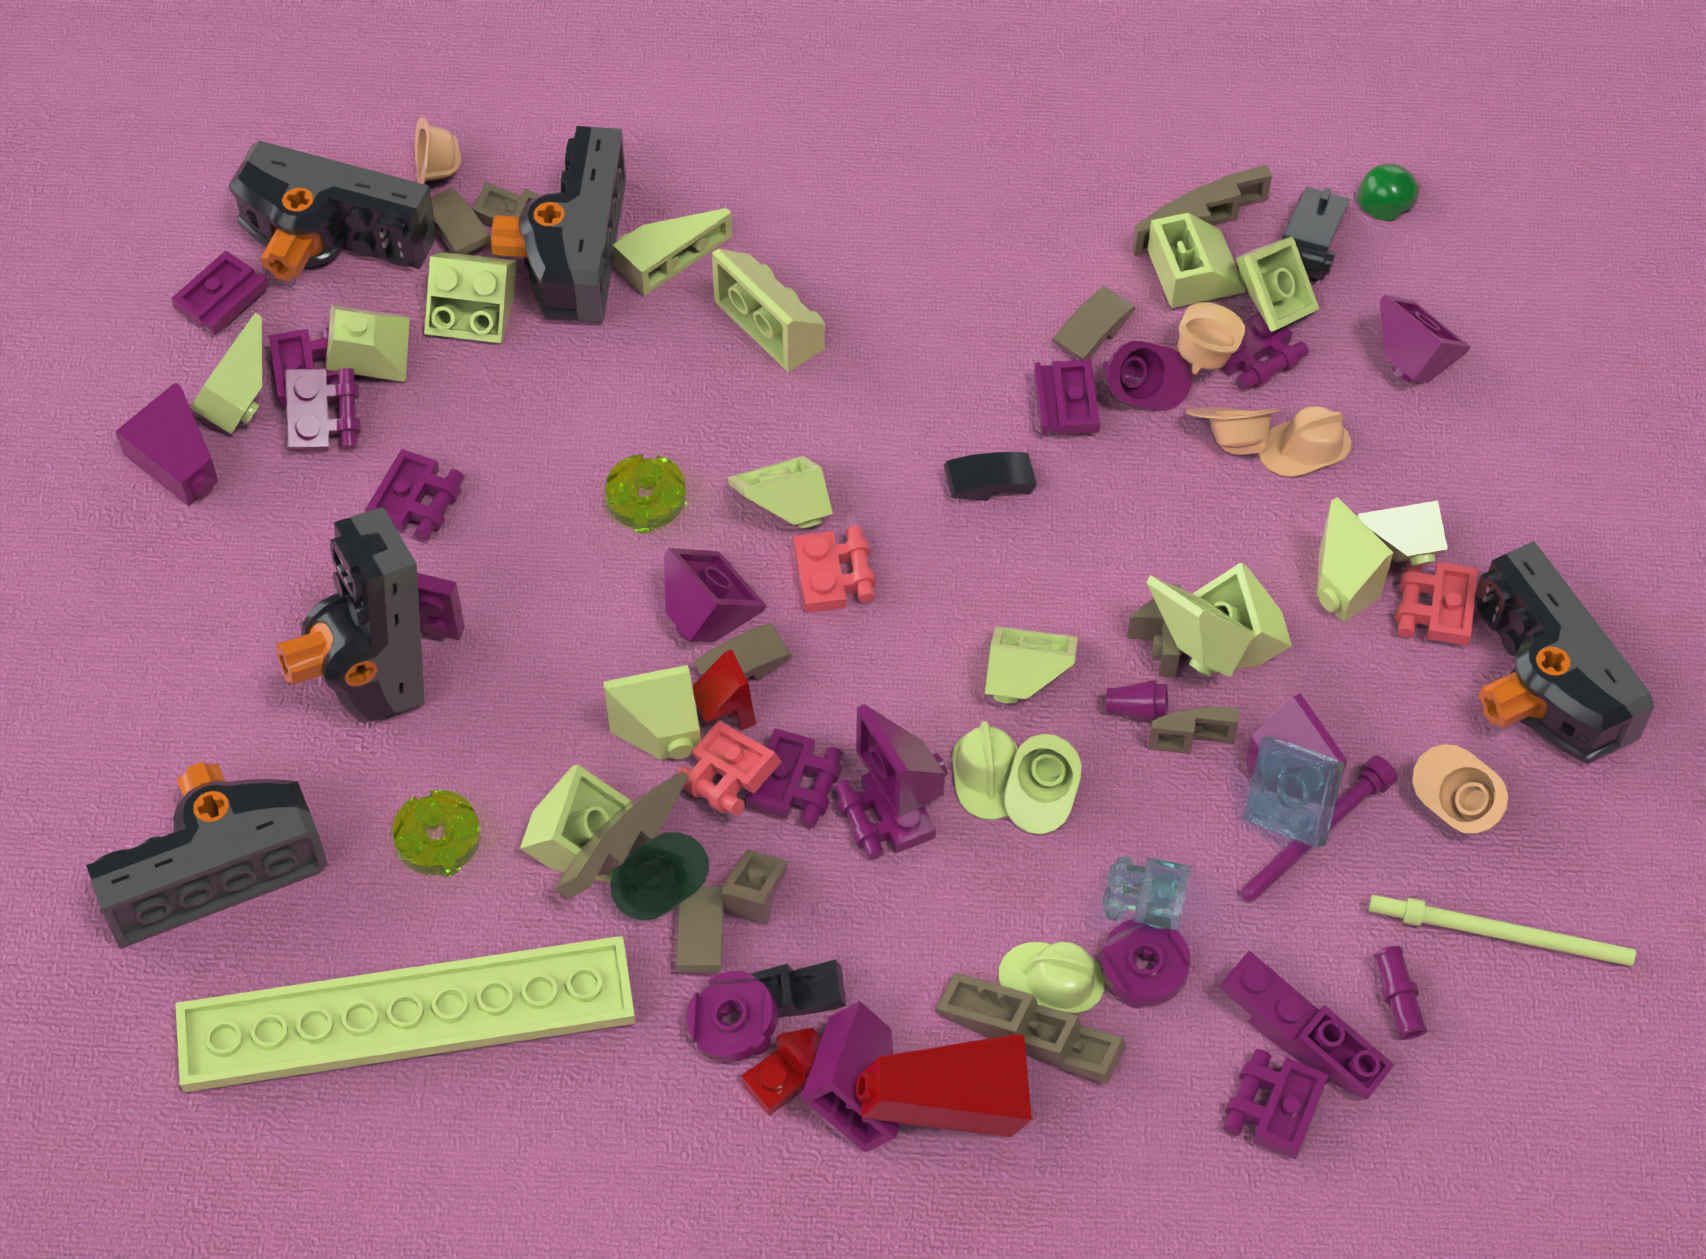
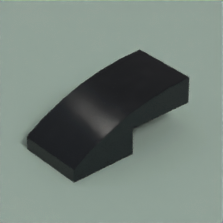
(985, 473)
(805, 989)

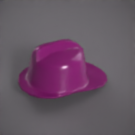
(1148, 375)

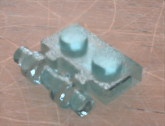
(1160, 896)

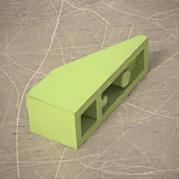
(669, 246)
(235, 382)

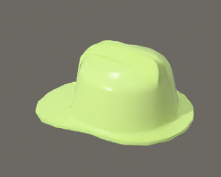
(982, 770)
(1042, 783)
(1055, 973)

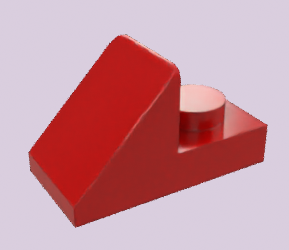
(725, 692)
(784, 1071)

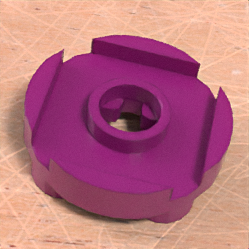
(1142, 986)
(746, 1037)

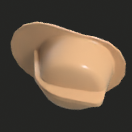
(435, 152)
(1209, 335)
(1238, 429)
(1306, 443)
(1460, 789)

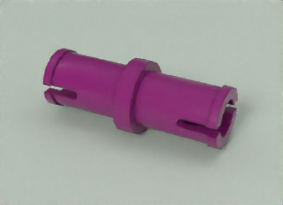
(1400, 993)

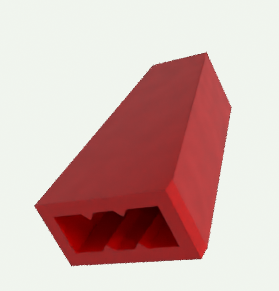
(952, 1087)

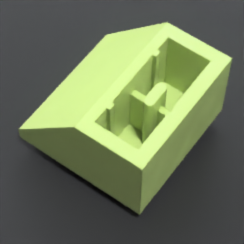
(1192, 260)
(469, 296)

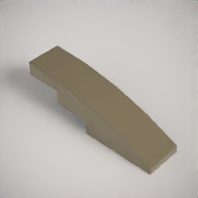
(1212, 203)
(621, 834)
(1048, 1033)

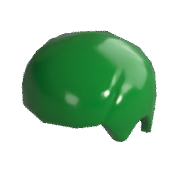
(1388, 191)

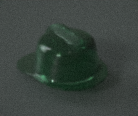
(659, 875)

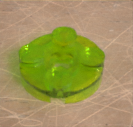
(651, 511)
(440, 855)

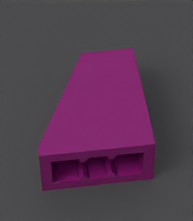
(170, 446)
(846, 1049)

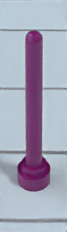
(1375, 777)

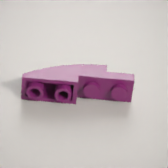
(1302, 1030)

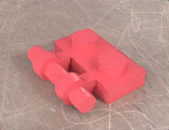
(821, 574)
(1451, 604)
(736, 758)

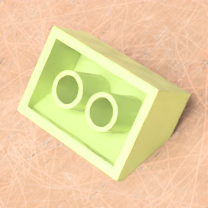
(766, 309)

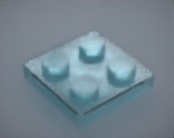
(1293, 791)

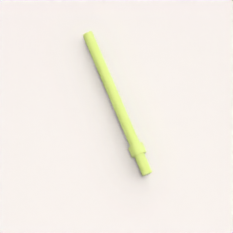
(1416, 912)

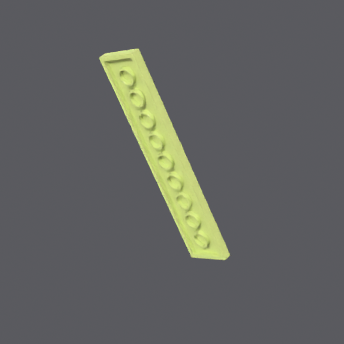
(403, 1013)

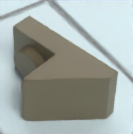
(1149, 624)
(752, 886)

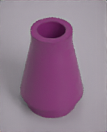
(1139, 700)

